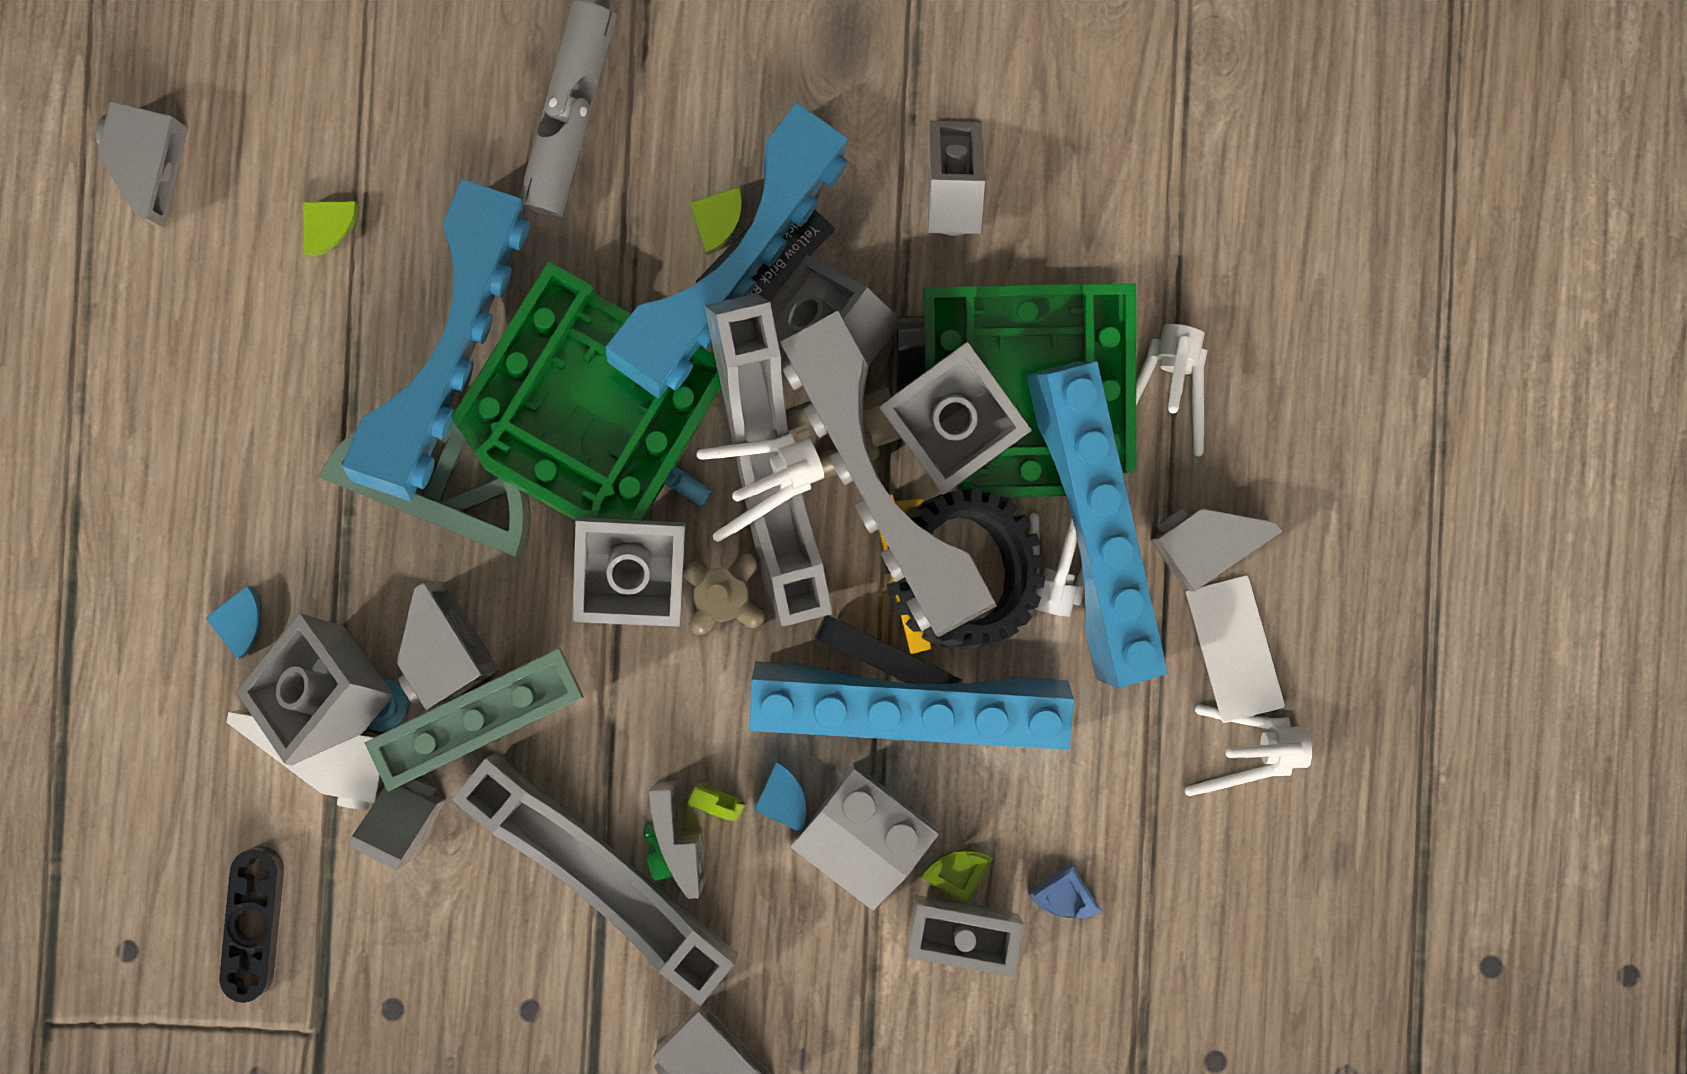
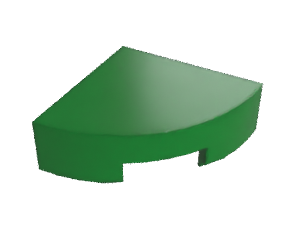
(656, 861)

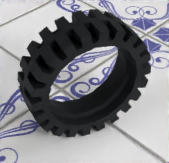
(1017, 557)

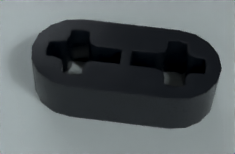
(910, 349)

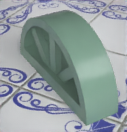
(451, 512)
(474, 719)

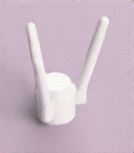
(1180, 354)
(792, 468)
(1059, 591)
(1281, 748)

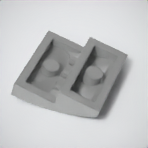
(680, 848)

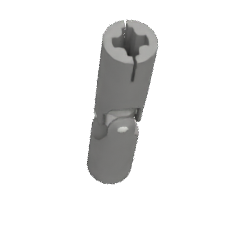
(579, 70)

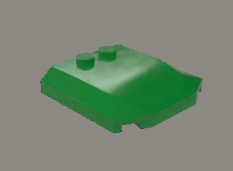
(1030, 331)
(566, 420)

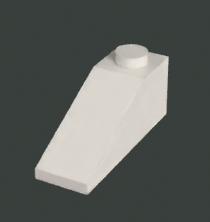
(338, 771)

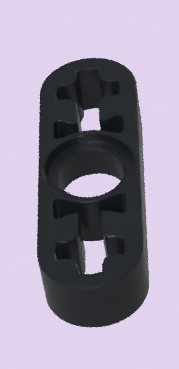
(880, 654)
(260, 963)

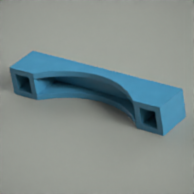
(665, 333)
(397, 438)
(1118, 603)
(980, 713)

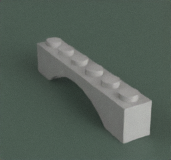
(835, 376)
(754, 402)
(549, 835)

